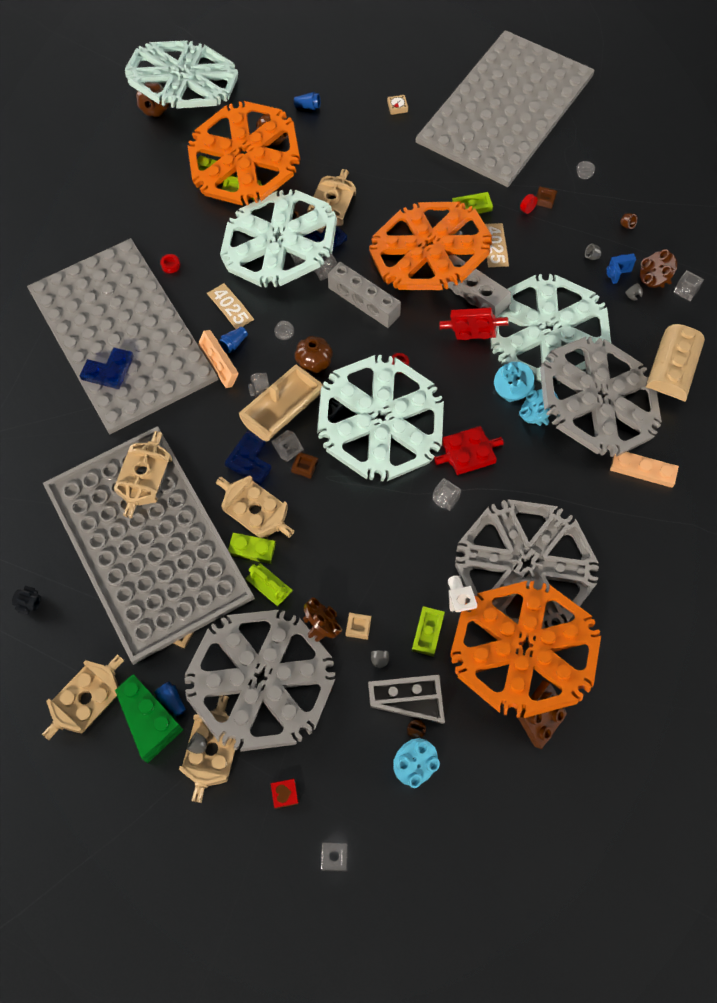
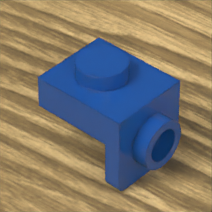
(620, 264)

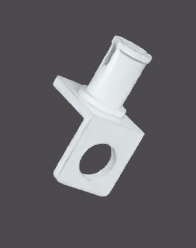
(460, 595)

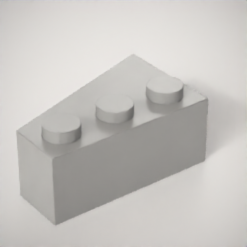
(410, 696)

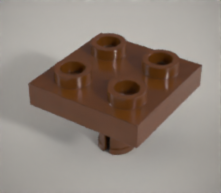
(543, 725)

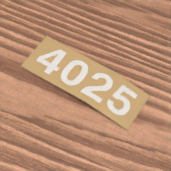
(498, 255)
(230, 306)

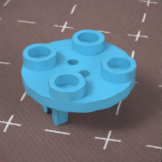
(518, 388)
(533, 408)
(406, 767)

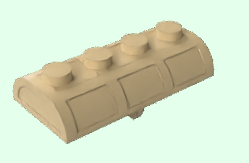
(676, 361)
(280, 403)

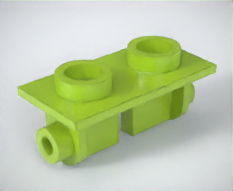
(268, 584)

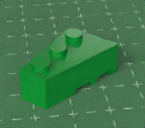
(147, 719)

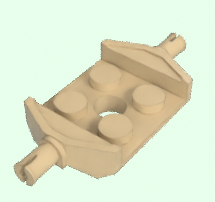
(337, 187)
(142, 488)
(243, 496)
(66, 706)
(207, 769)

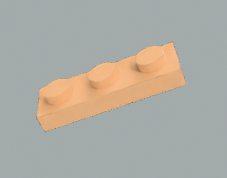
(218, 359)
(645, 468)

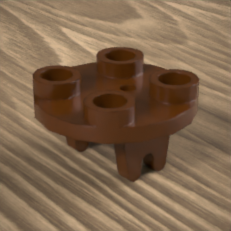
(658, 269)
(321, 619)

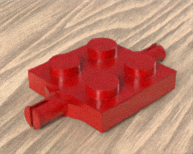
(474, 323)
(468, 450)

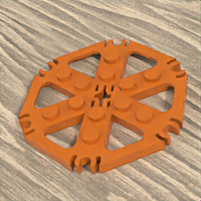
(245, 165)
(443, 241)
(542, 650)

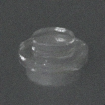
(585, 169)
(284, 330)

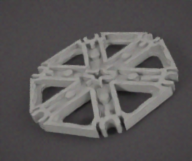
(588, 400)
(539, 548)
(251, 698)

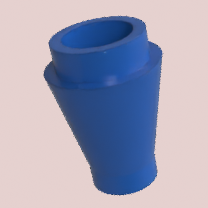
(307, 101)
(233, 339)
(170, 699)

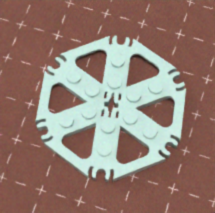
(181, 73)
(289, 241)
(547, 315)
(380, 431)

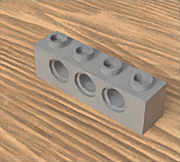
(481, 290)
(364, 294)

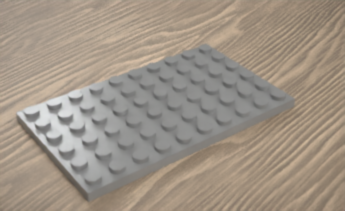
(505, 107)
(121, 305)
(152, 571)

